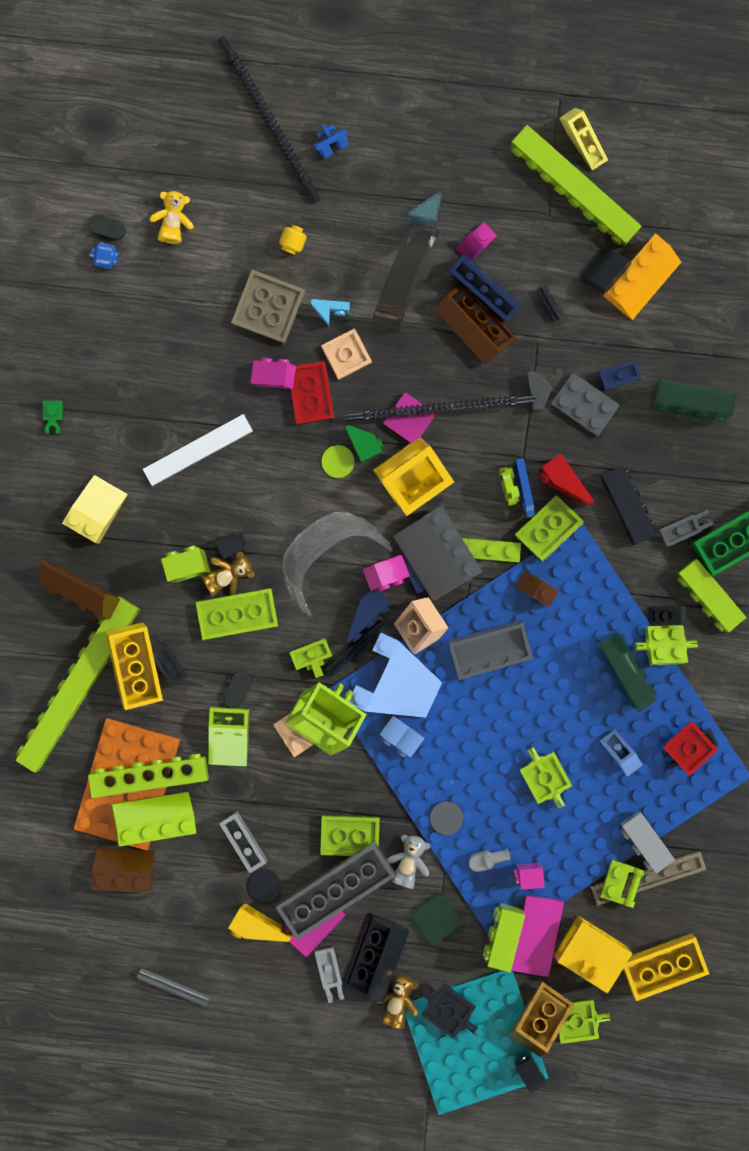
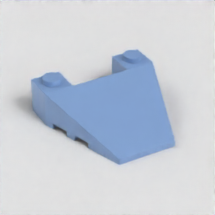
(404, 686)

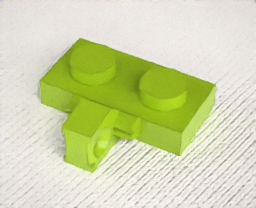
(312, 656)

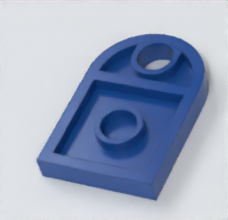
(523, 487)

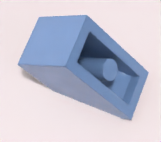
(621, 752)

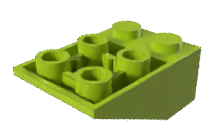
(228, 736)

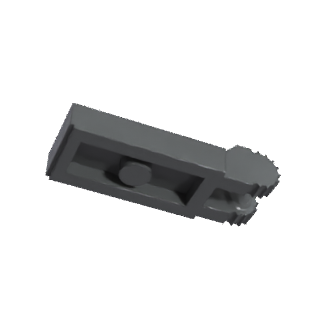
(683, 529)

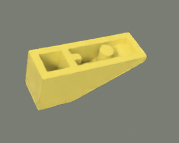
(583, 137)

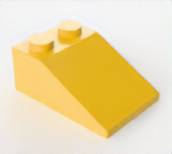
(255, 925)

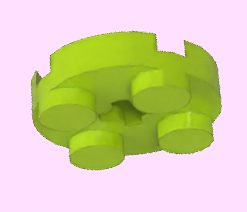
(510, 492)

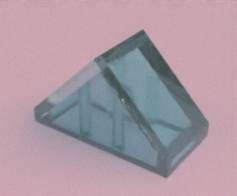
(427, 211)

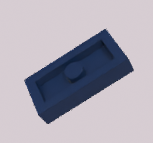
(619, 375)

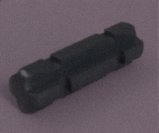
(549, 303)

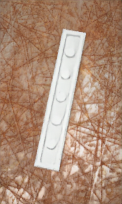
(197, 450)

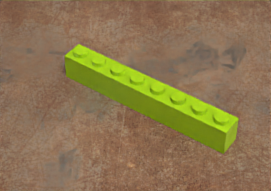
(575, 186)

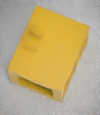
(413, 476)
(592, 954)

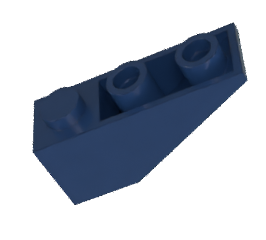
(368, 608)

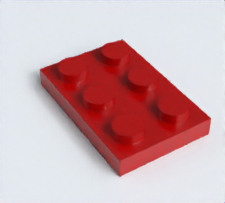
(311, 393)

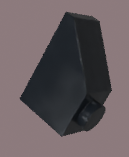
(530, 1072)

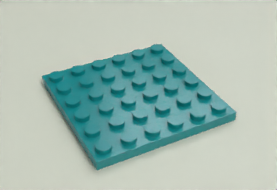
(478, 1063)

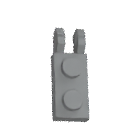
(329, 971)

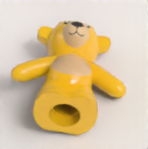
(172, 216)

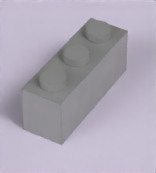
(243, 842)
(646, 842)

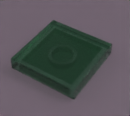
(436, 918)

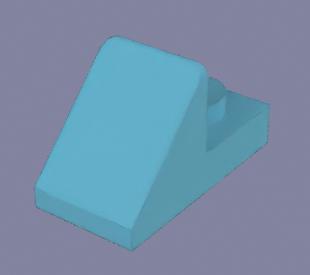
(324, 307)

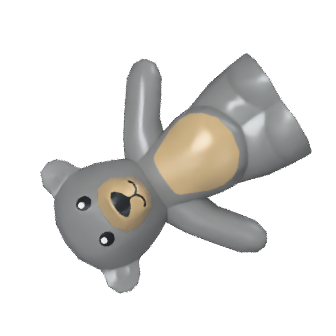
(413, 849)

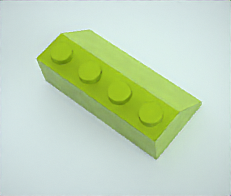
(153, 818)

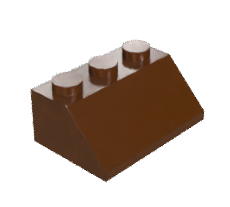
(123, 870)

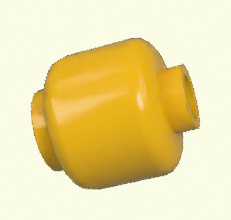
(292, 239)

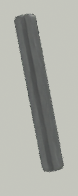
(173, 987)

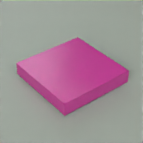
(409, 427)

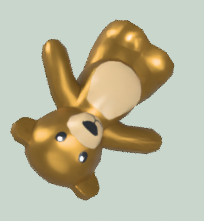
(217, 579)
(399, 1000)

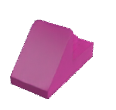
(476, 241)

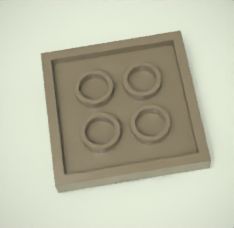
(268, 306)

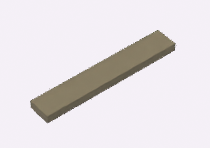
(680, 868)

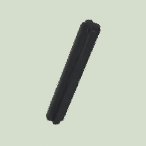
(356, 647)

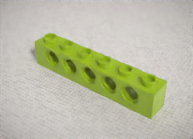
(100, 788)

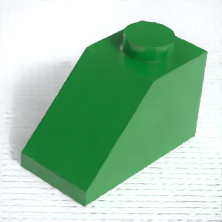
(364, 443)

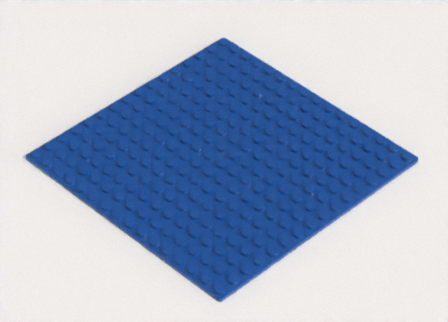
(553, 703)

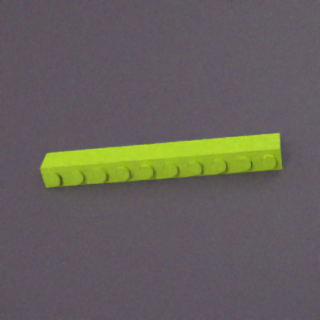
(73, 690)

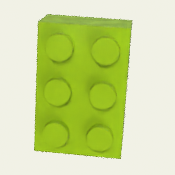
(186, 564)
(504, 937)

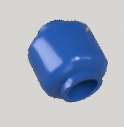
(104, 255)

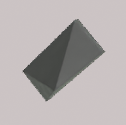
(539, 388)

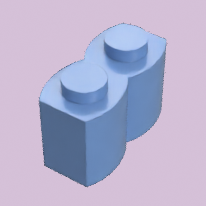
(401, 736)

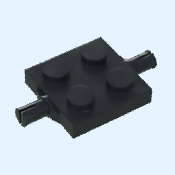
(448, 1010)

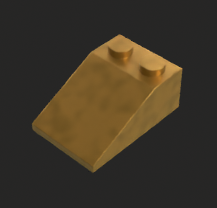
(541, 1020)

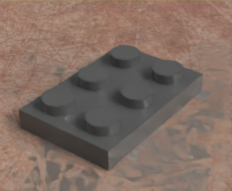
(585, 404)

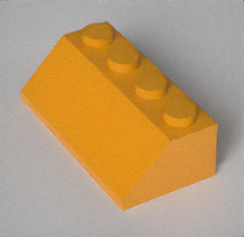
(643, 277)

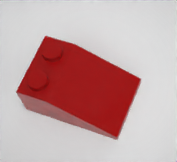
(562, 478)

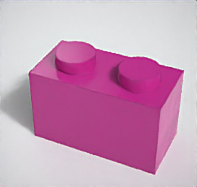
(273, 374)
(385, 573)
(529, 875)

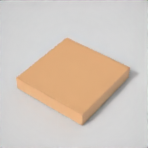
(346, 354)

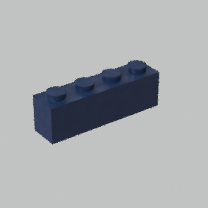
(485, 287)

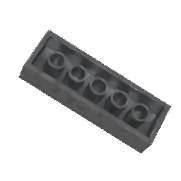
(335, 890)

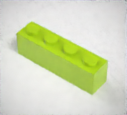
(710, 595)

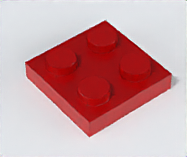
(689, 748)

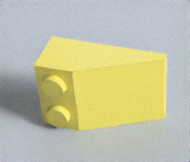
(95, 509)

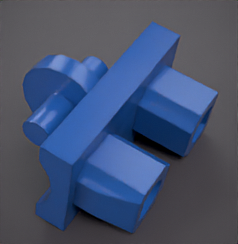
(338, 137)

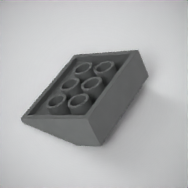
(437, 553)

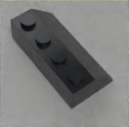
(375, 958)

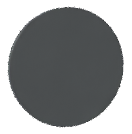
(446, 818)

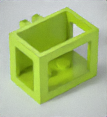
(325, 717)

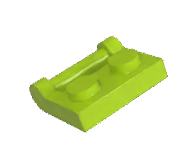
(616, 880)

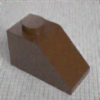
(537, 589)

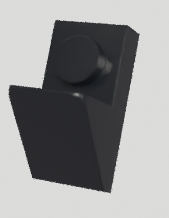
(667, 615)

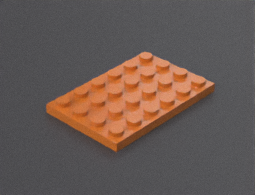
(118, 746)

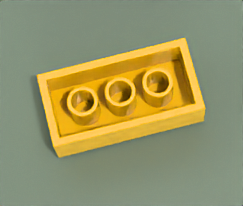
(134, 666)
(665, 967)

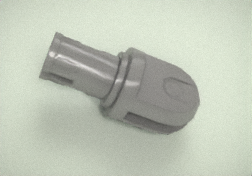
(486, 860)

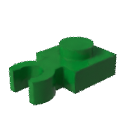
(52, 413)

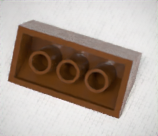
(474, 323)
(77, 590)

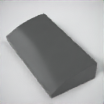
(490, 649)

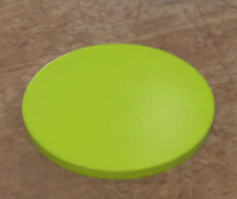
(338, 461)

